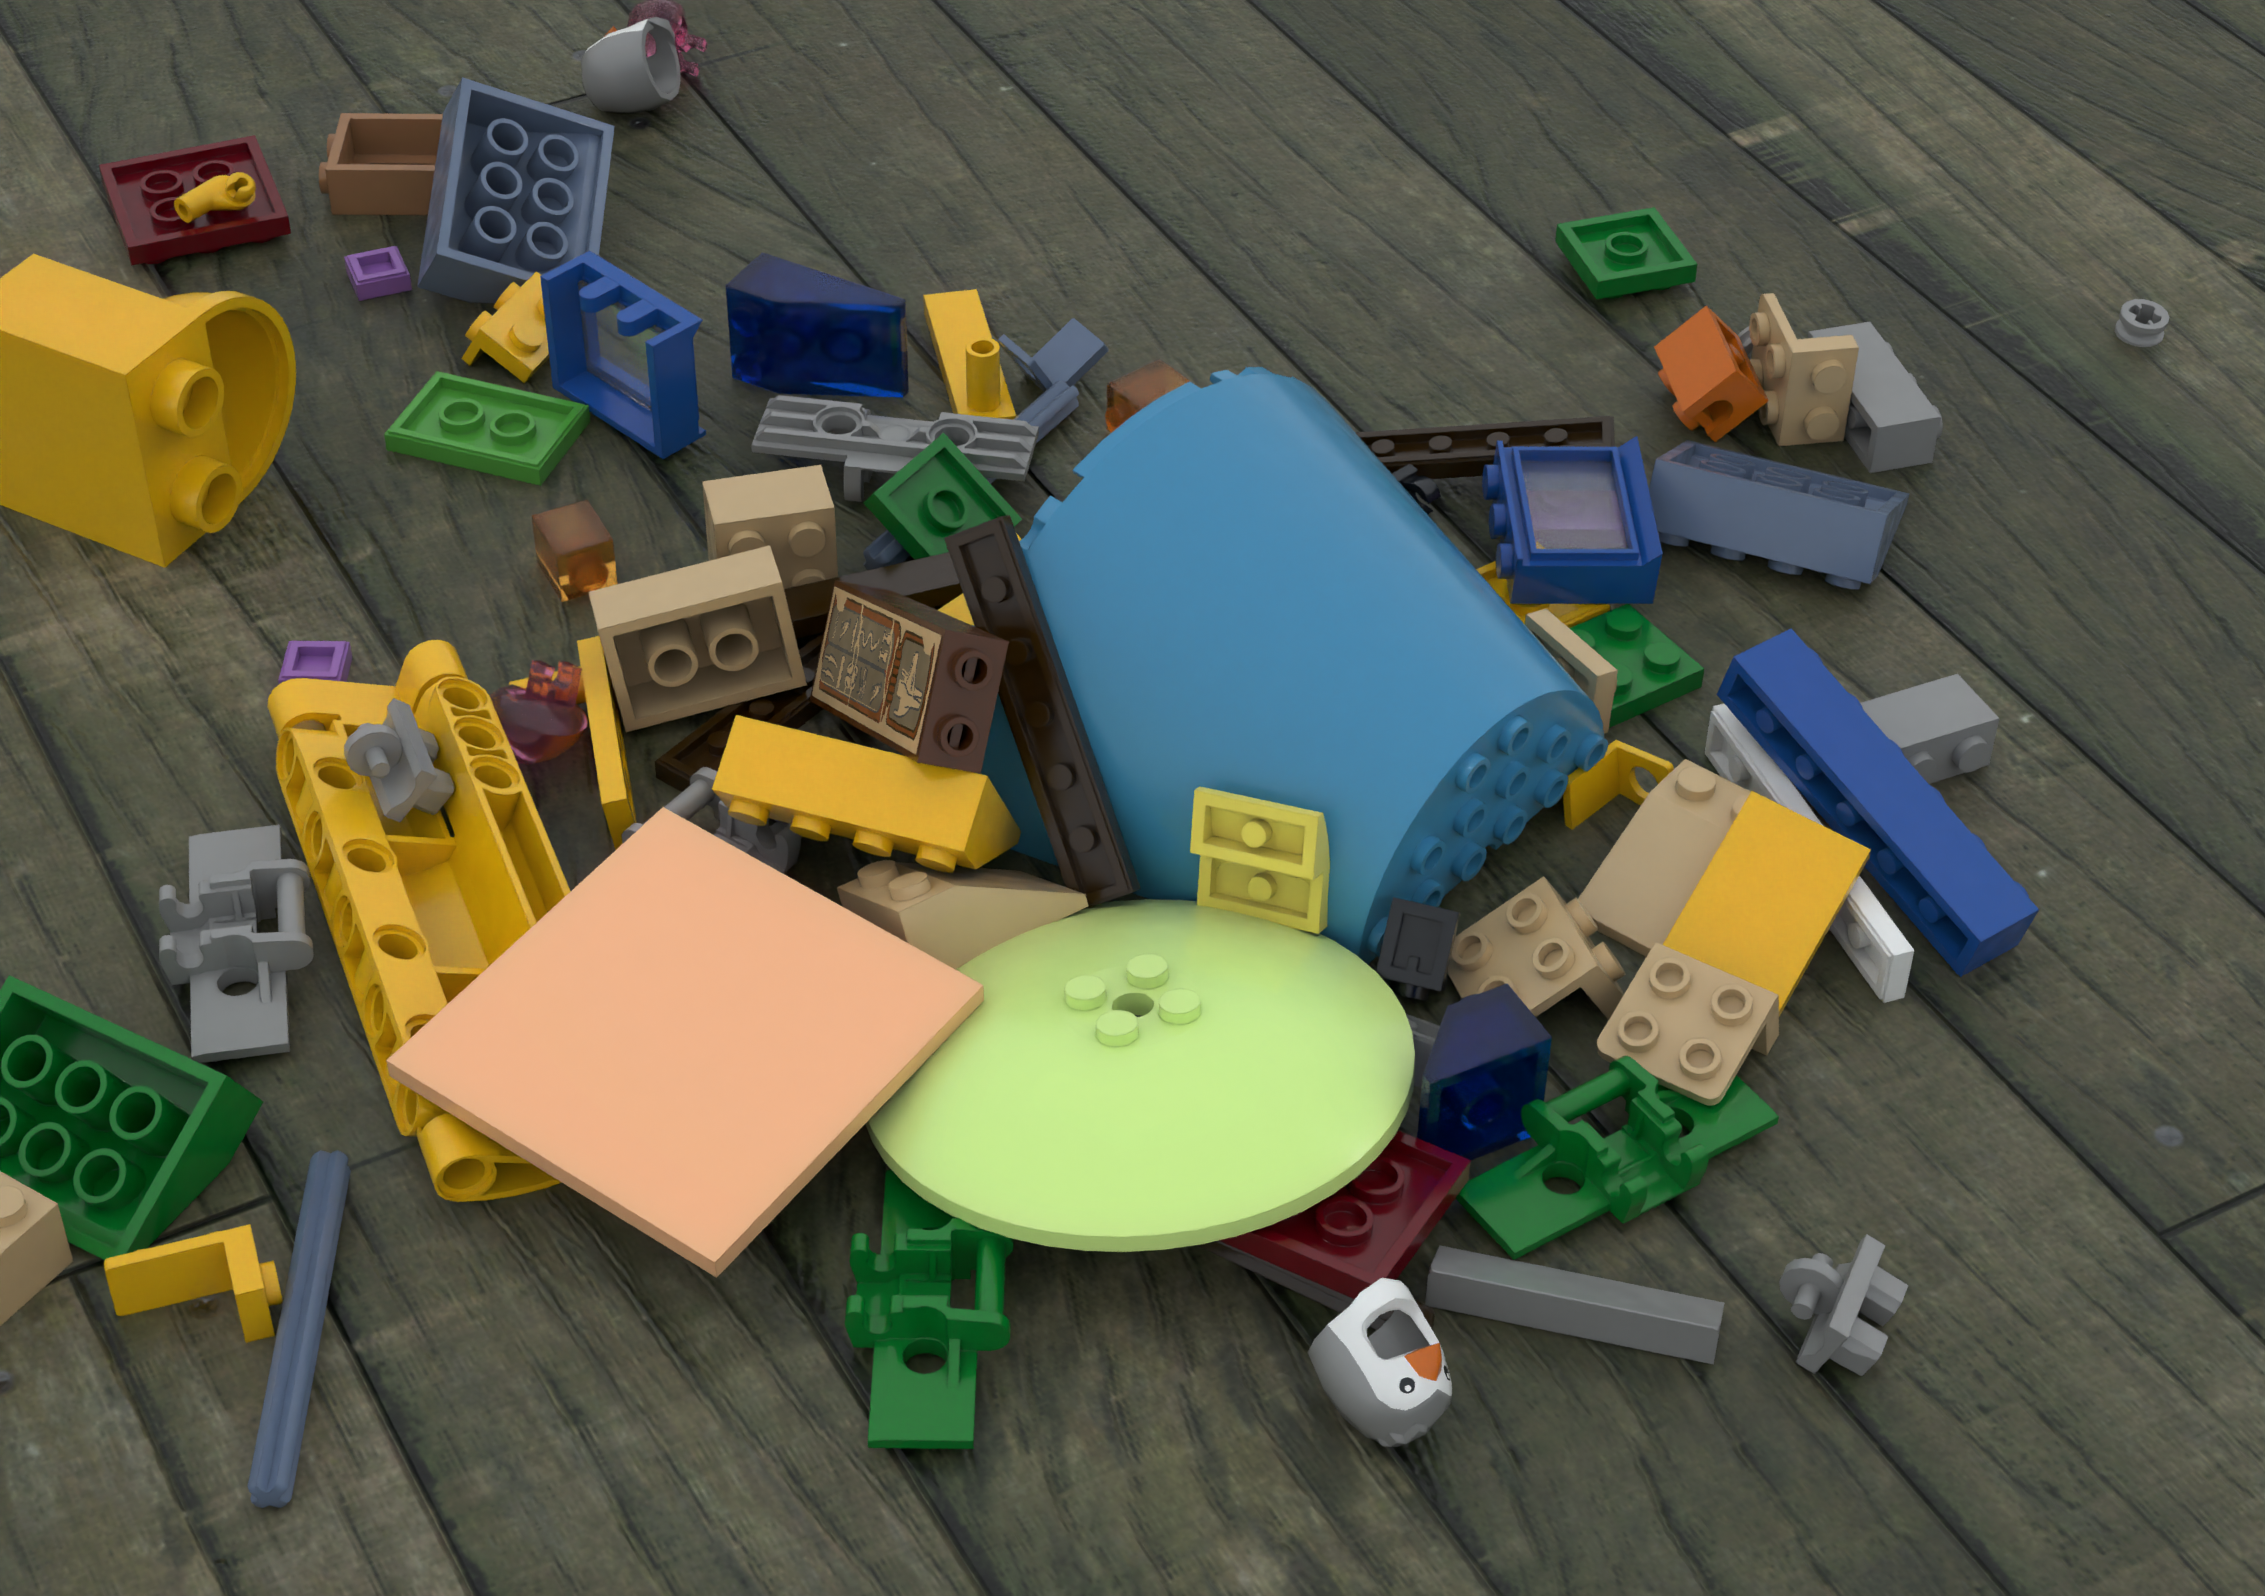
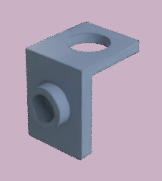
(1062, 358)

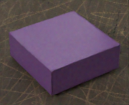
(377, 273)
(316, 660)

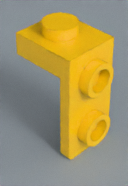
(196, 1270)

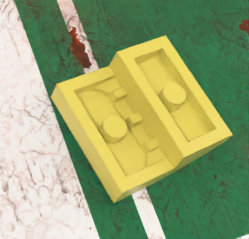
(1261, 858)

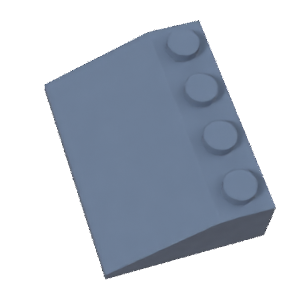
(511, 192)
(1774, 513)

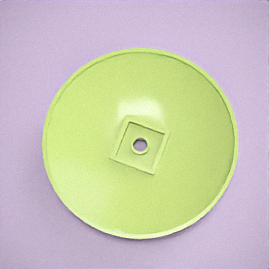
(1231, 1103)

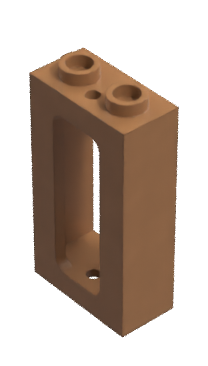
(381, 163)

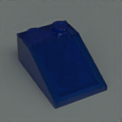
(815, 332)

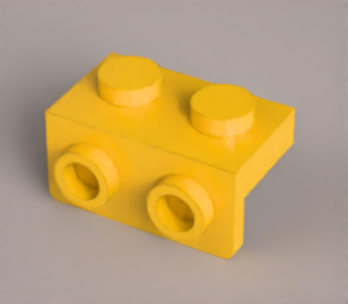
(515, 332)

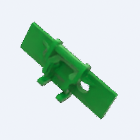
(1616, 1173)
(907, 1312)

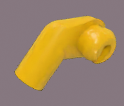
(216, 194)

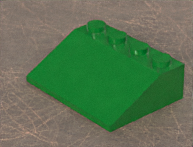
(109, 1120)

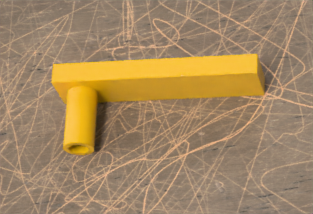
(967, 355)
(606, 735)

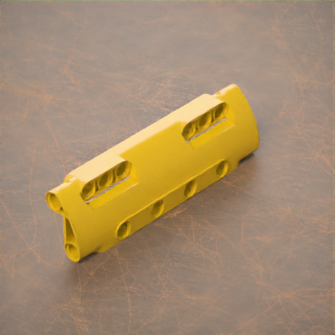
(406, 899)

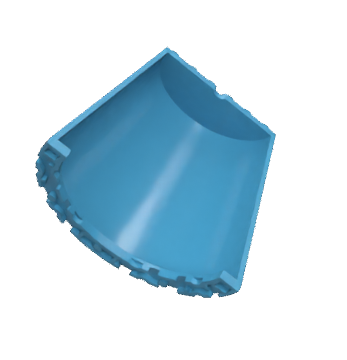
(1292, 631)

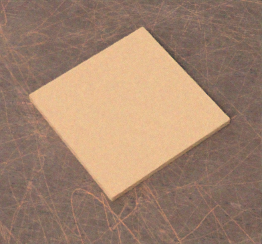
(687, 1038)

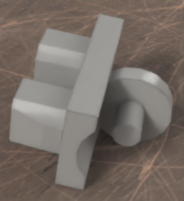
(399, 763)
(1836, 1299)

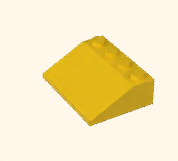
(862, 795)

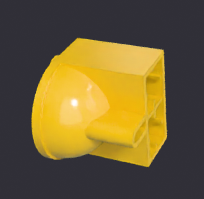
(136, 408)

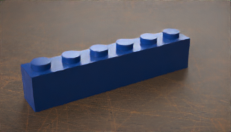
(1879, 800)

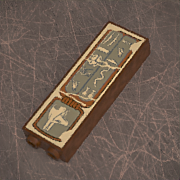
(909, 675)

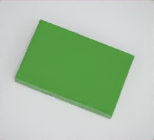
(488, 428)

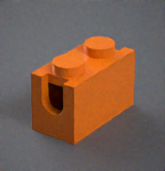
(1709, 375)

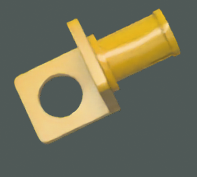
(1607, 779)

